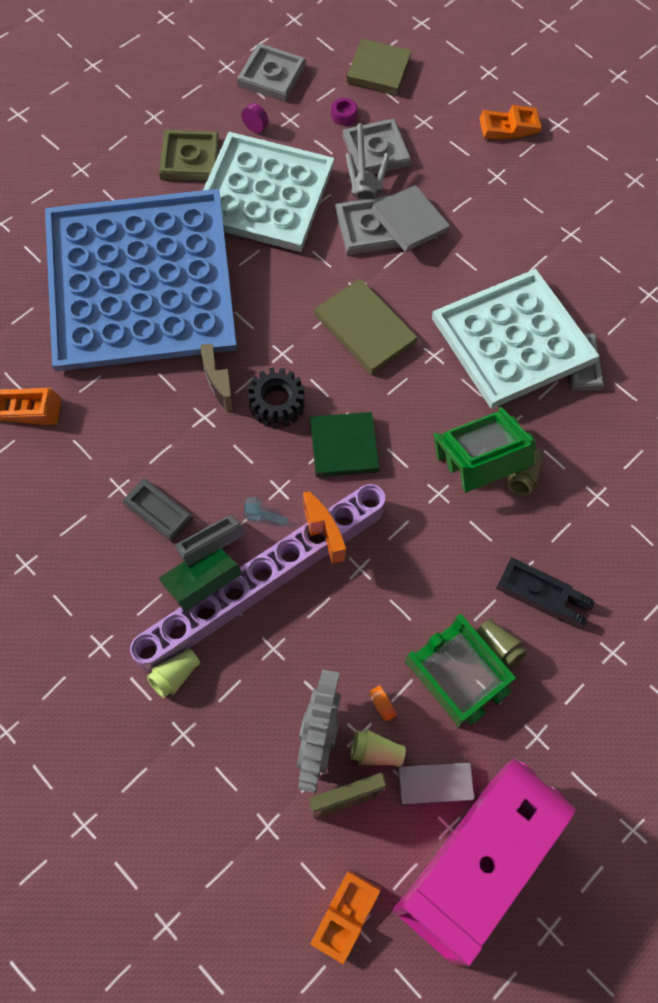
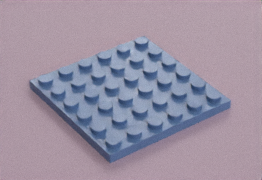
(138, 280)

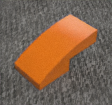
(516, 123)
(320, 522)
(345, 916)

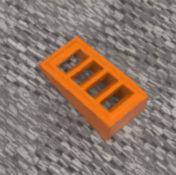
(45, 409)

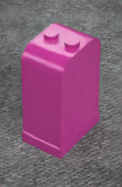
(485, 863)

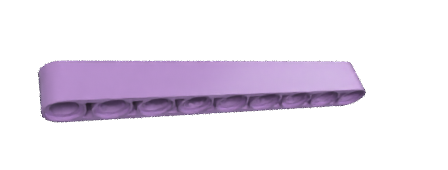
(255, 590)

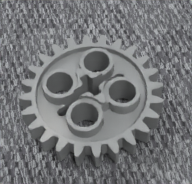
(318, 731)

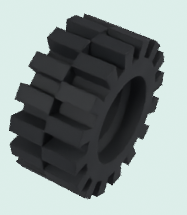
(274, 382)

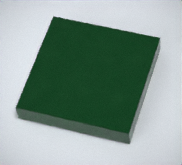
(344, 444)
(201, 579)

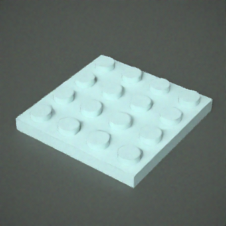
(269, 189)
(514, 338)

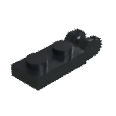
(543, 592)

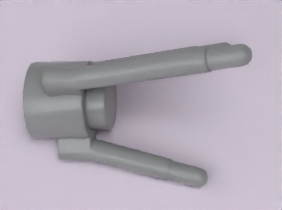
(365, 184)

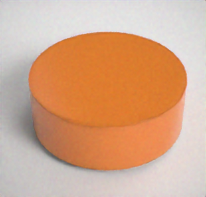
(382, 703)

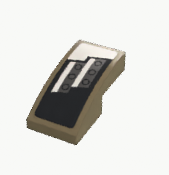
(217, 379)

